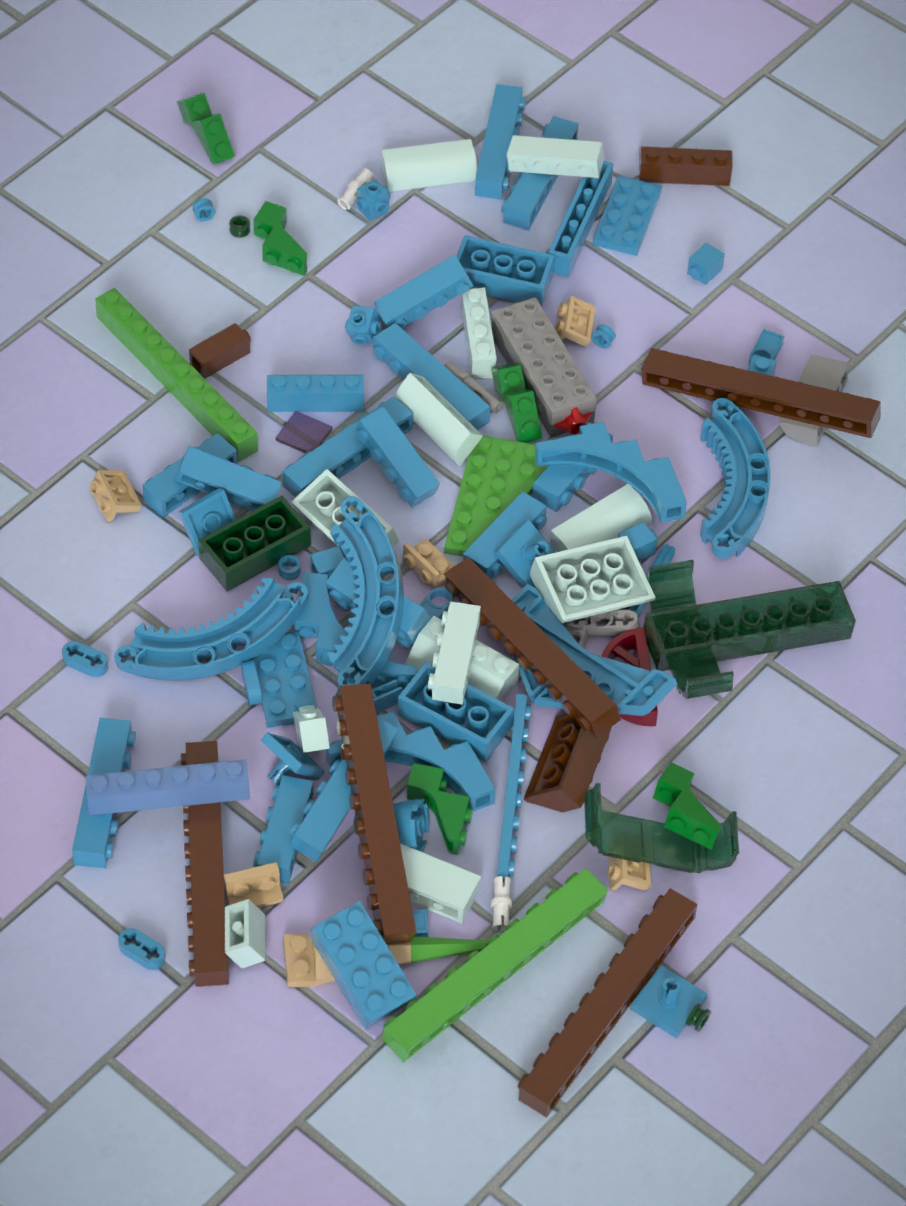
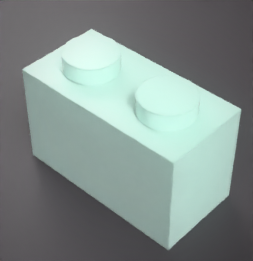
(311, 729)
(245, 933)

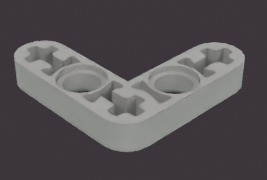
(583, 629)

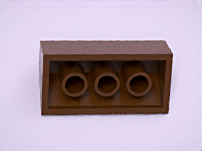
(685, 166)
(565, 766)

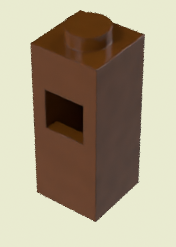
(220, 350)

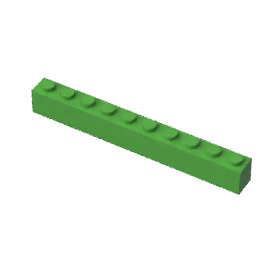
(175, 373)
(493, 965)

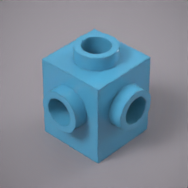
(373, 200)
(363, 324)

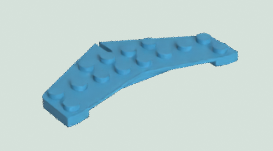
(629, 687)

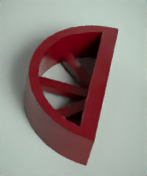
(618, 647)

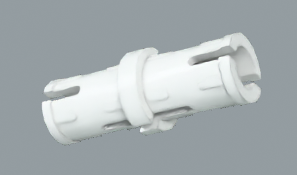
(350, 194)
(501, 903)

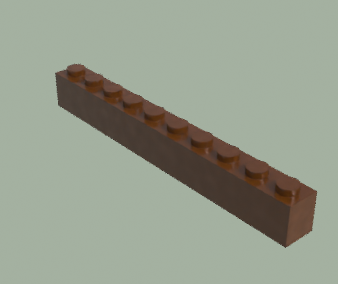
(762, 392)
(533, 648)
(374, 813)
(206, 879)
(606, 1003)

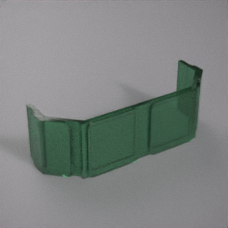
(675, 589)
(652, 843)

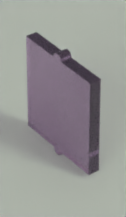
(303, 432)

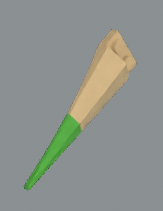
(307, 969)

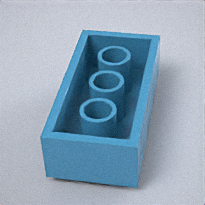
(506, 269)
(414, 615)
(479, 720)
(362, 965)

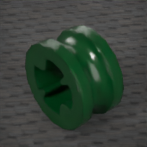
(239, 232)
(698, 1017)

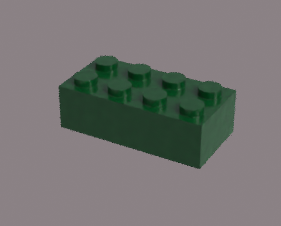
(254, 543)

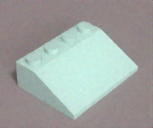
(591, 579)

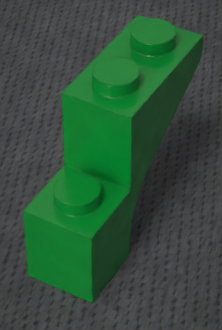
(207, 126)
(279, 246)
(518, 402)
(450, 809)
(686, 813)

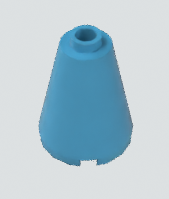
(411, 822)

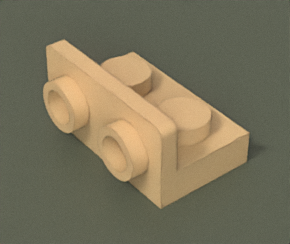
(575, 320)
(114, 493)
(427, 562)
(629, 874)
(257, 884)

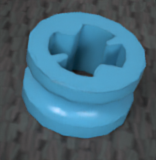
(203, 209)
(603, 336)
(289, 560)

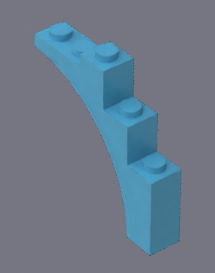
(624, 460)
(320, 622)
(422, 747)

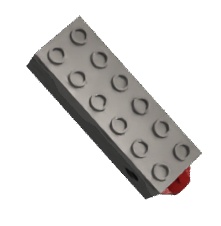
(559, 388)

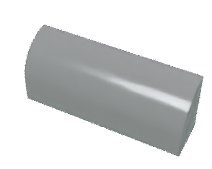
(821, 373)

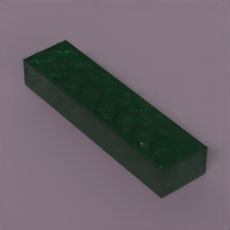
(748, 626)

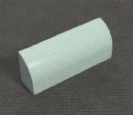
(429, 165)
(438, 418)
(602, 520)
(439, 884)

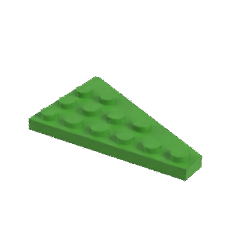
(491, 481)

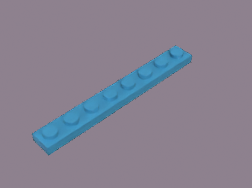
(515, 778)

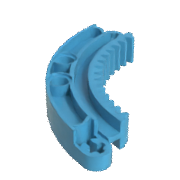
(745, 478)
(371, 559)
(180, 654)

